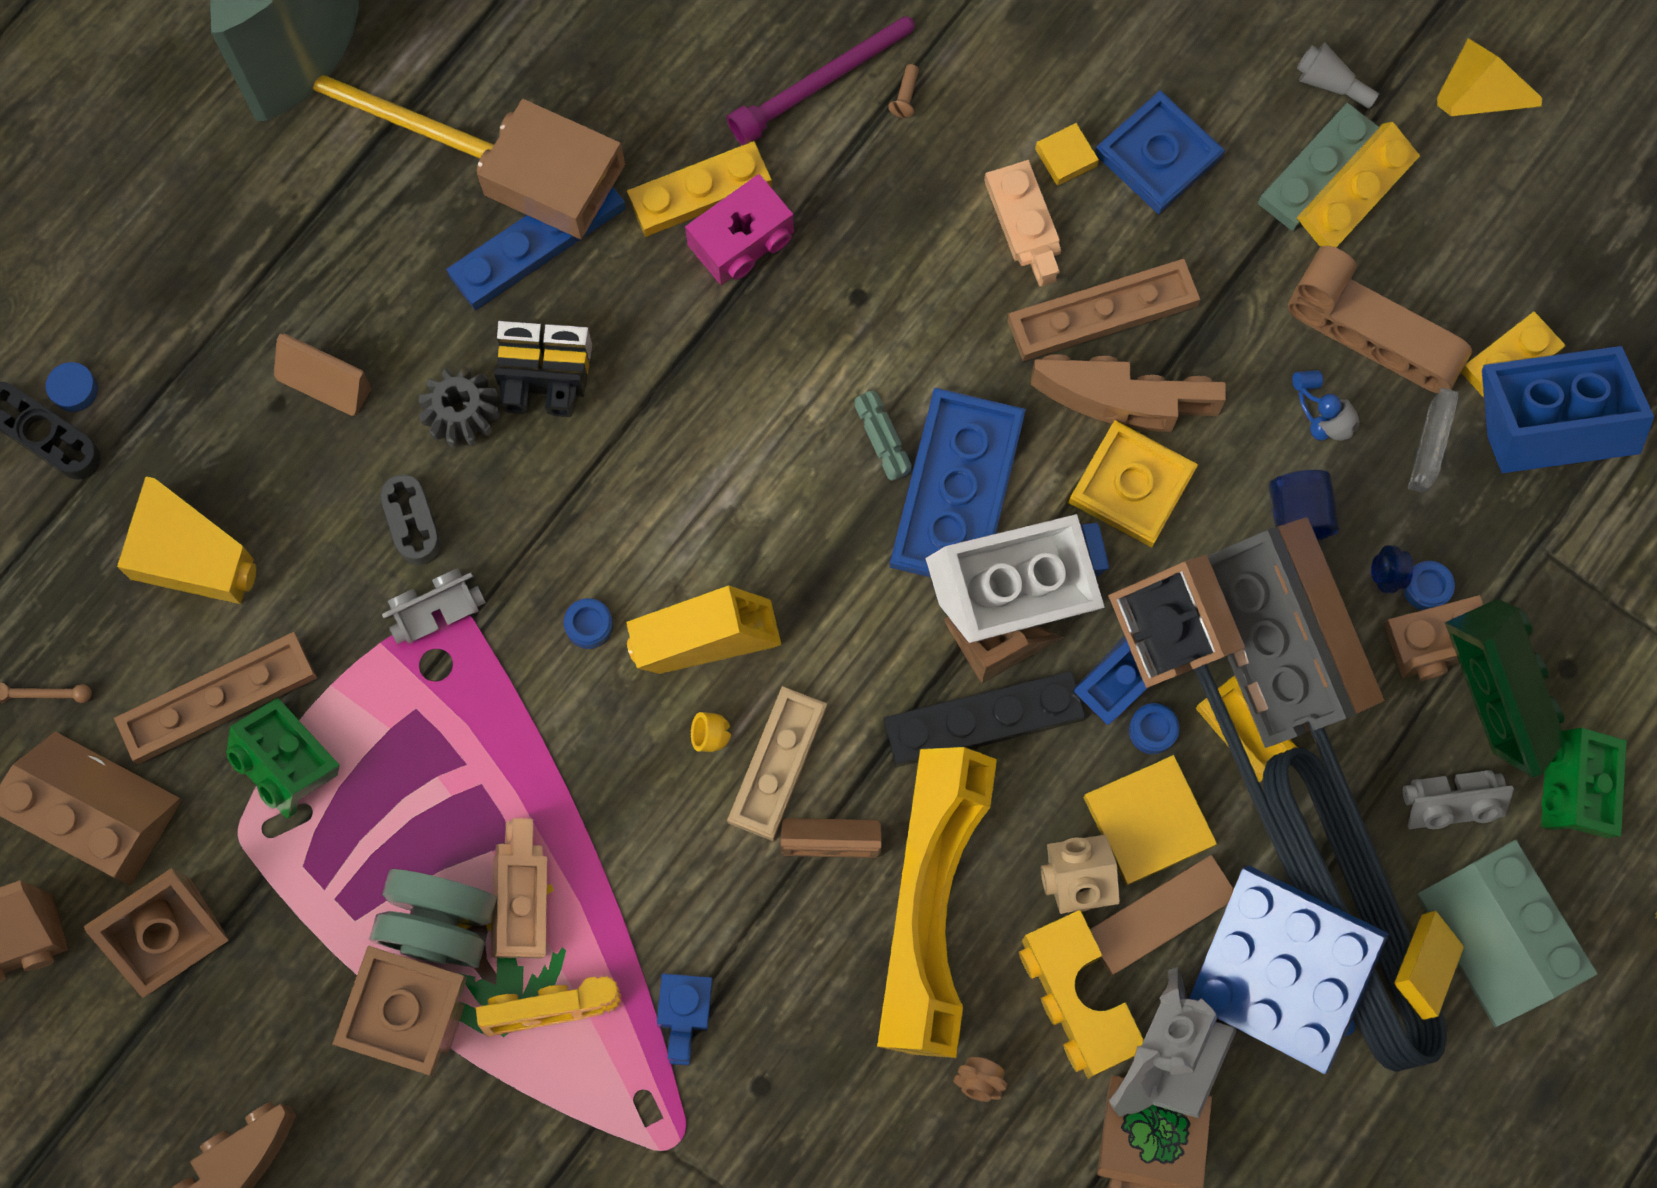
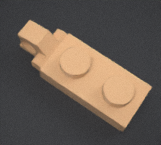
(1025, 219)
(520, 894)

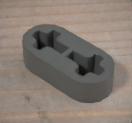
(420, 516)

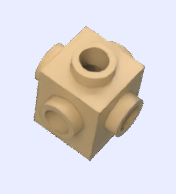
(1081, 874)

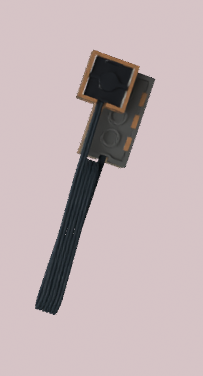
(1299, 670)

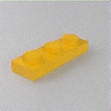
(1358, 186)
(694, 188)

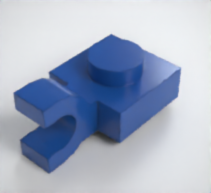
(683, 1008)

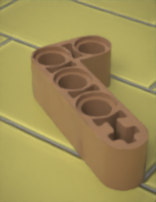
(1375, 325)

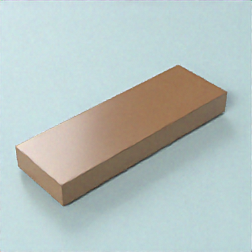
(1162, 915)

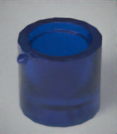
(1305, 495)

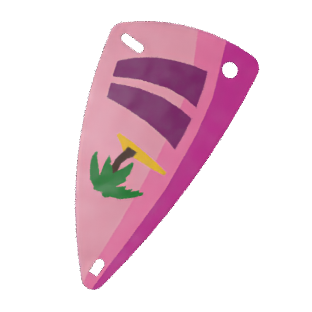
(429, 792)

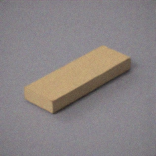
(777, 763)

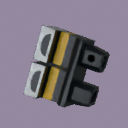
(542, 364)

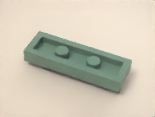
(1317, 165)

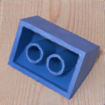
(1564, 409)

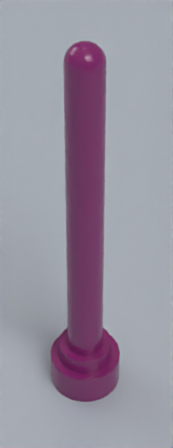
(750, 122)

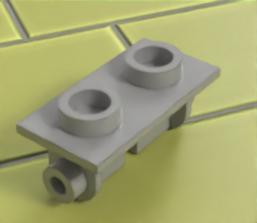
(415, 613)
(1478, 798)

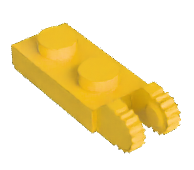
(551, 1006)

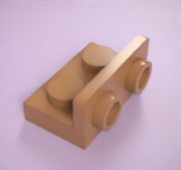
(1422, 639)

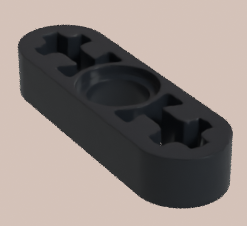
(47, 448)

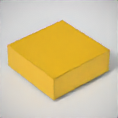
(1066, 154)

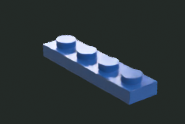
(518, 253)

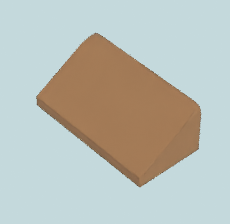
(320, 375)
(831, 838)

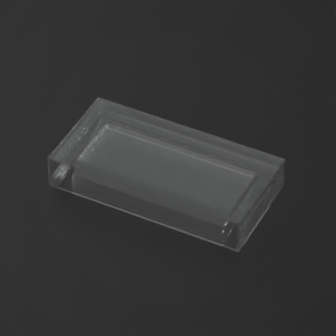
(1433, 440)

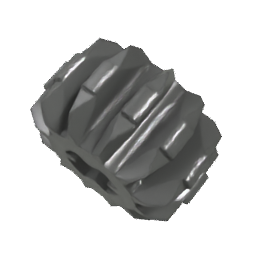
(477, 402)

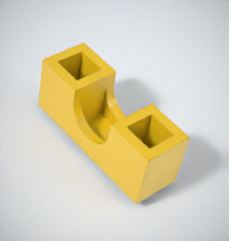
(1095, 1037)

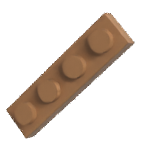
(1103, 309)
(215, 698)

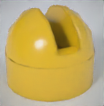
(709, 732)

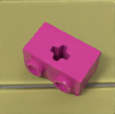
(748, 209)

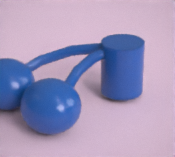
(1328, 405)

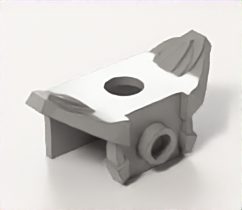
(1177, 1056)

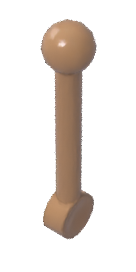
(81, 693)

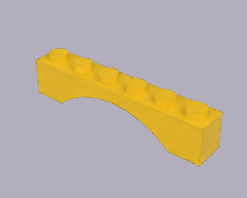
(920, 999)

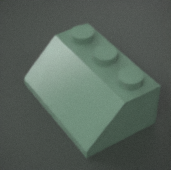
(1511, 934)

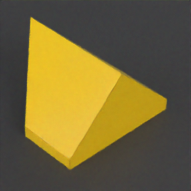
(1484, 84)

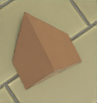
(1002, 652)

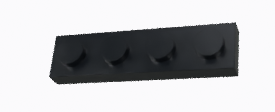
(985, 718)

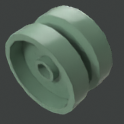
(435, 911)

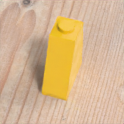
(182, 549)
(703, 631)

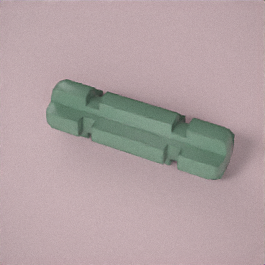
(882, 435)

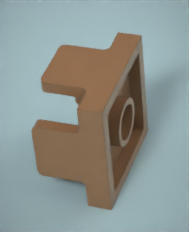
(401, 1011)

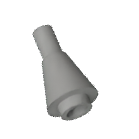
(1327, 71)

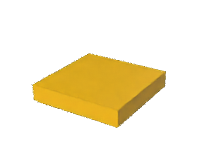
(1133, 483)
(1150, 820)

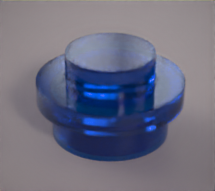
(1392, 569)

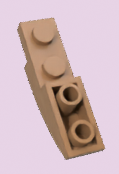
(1106, 393)
(246, 1154)

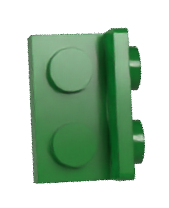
(279, 756)
(1585, 784)

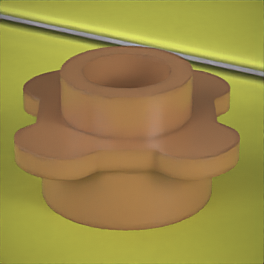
(981, 1079)

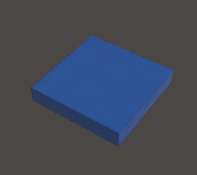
(1159, 152)

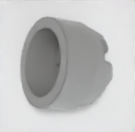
(1342, 425)

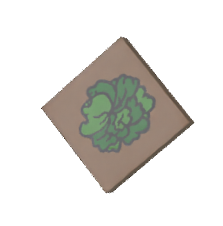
(1154, 1145)

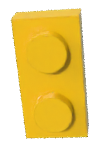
(1524, 341)

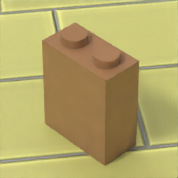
(550, 168)

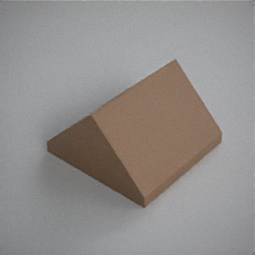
(157, 931)

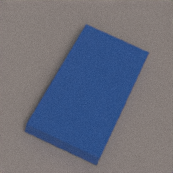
(956, 476)

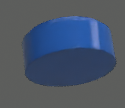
(71, 387)
(1430, 585)
(588, 623)
(1153, 728)

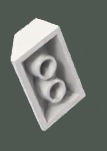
(1016, 579)

